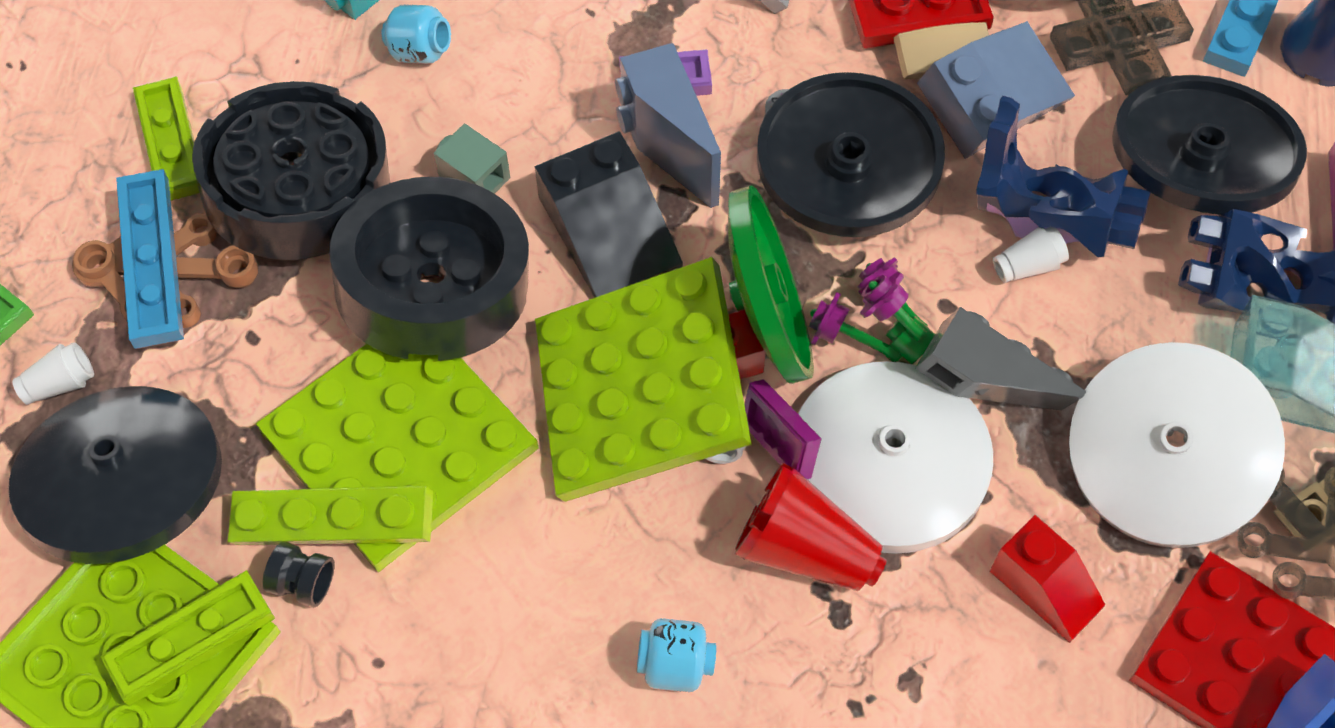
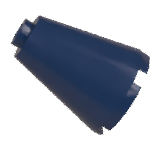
(1310, 42)

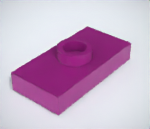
(781, 428)

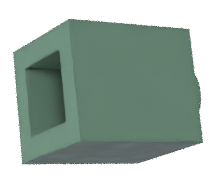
(472, 159)

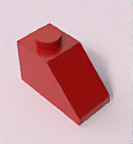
(1049, 578)

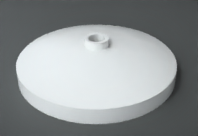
(1168, 491)
(905, 493)

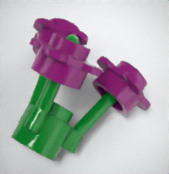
(883, 299)

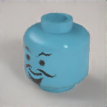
(416, 34)
(675, 655)

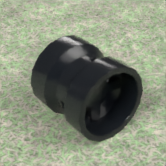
(298, 574)

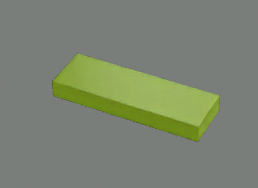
(168, 133)
(187, 638)

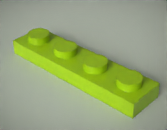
(331, 516)

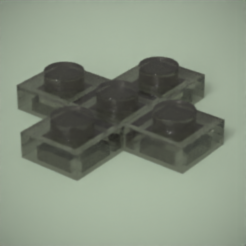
(1124, 37)

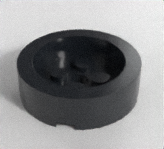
(278, 206)
(432, 230)

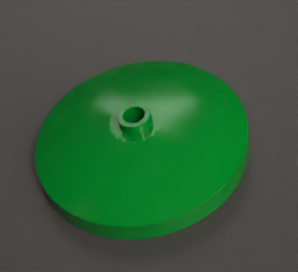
(767, 286)

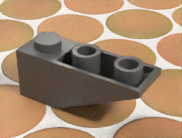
(985, 365)

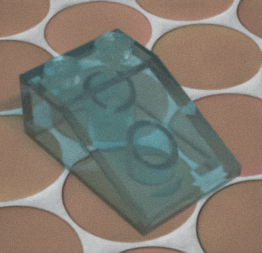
(1292, 358)

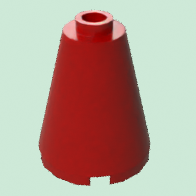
(809, 535)

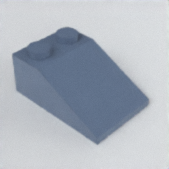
(971, 81)
(668, 120)

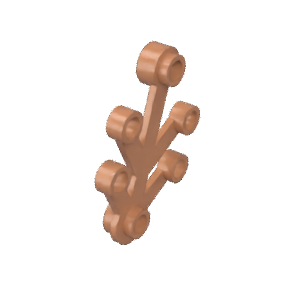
(222, 267)

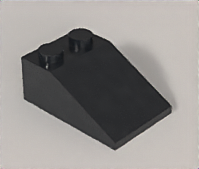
(607, 215)

